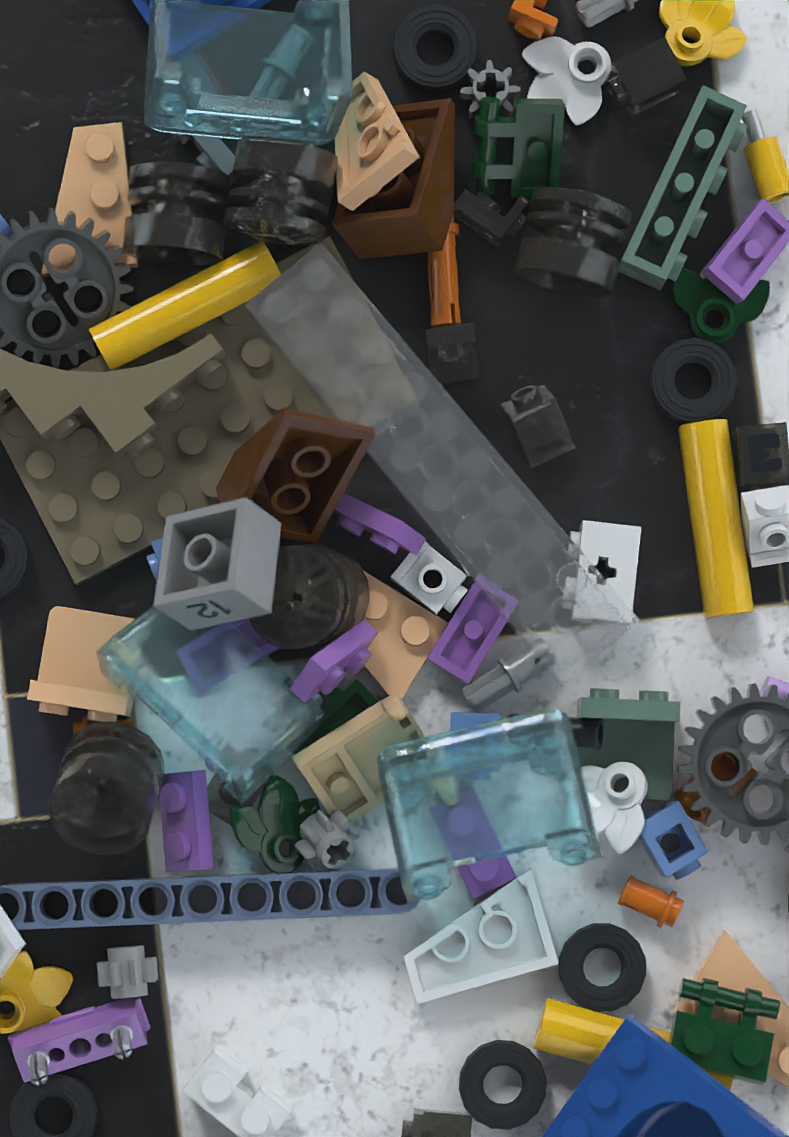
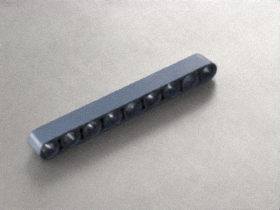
(179, 906)

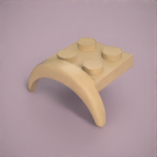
(344, 762)

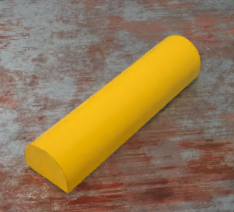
(185, 306)
(716, 518)
(583, 1033)

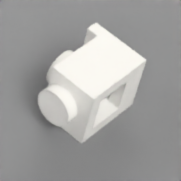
(766, 525)
(410, 579)

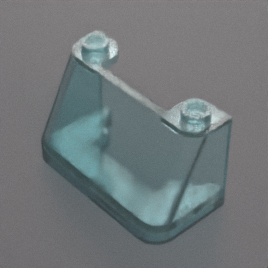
(248, 70)
(213, 694)
(486, 797)

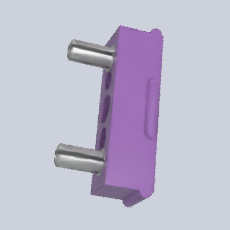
(57, 1045)

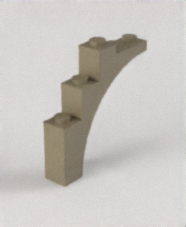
(113, 400)

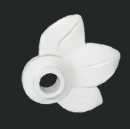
(561, 79)
(615, 812)

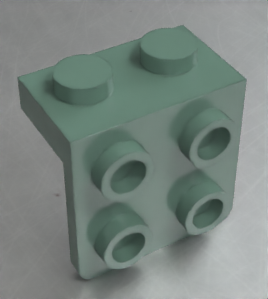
(634, 733)

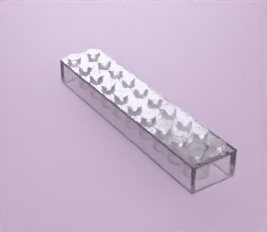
(442, 465)

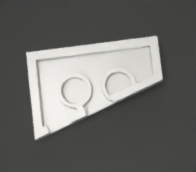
(485, 944)

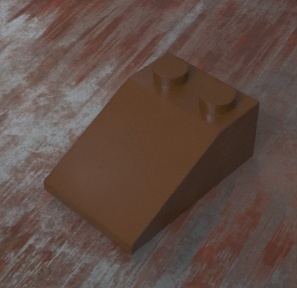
(417, 204)
(296, 469)

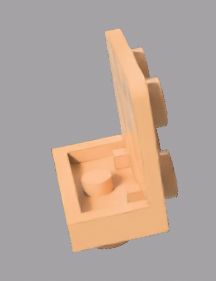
(71, 670)

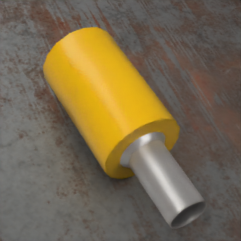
(765, 160)

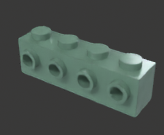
(681, 189)

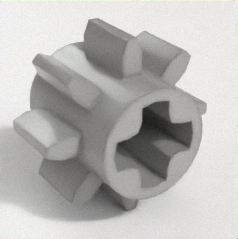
(490, 77)
(327, 840)
(127, 971)

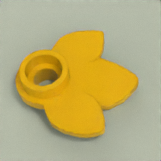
(706, 24)
(32, 993)

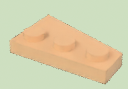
(369, 144)
(95, 187)
(403, 637)
(735, 971)

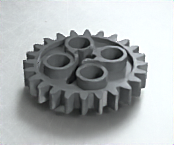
(90, 266)
(724, 733)

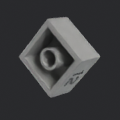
(218, 564)

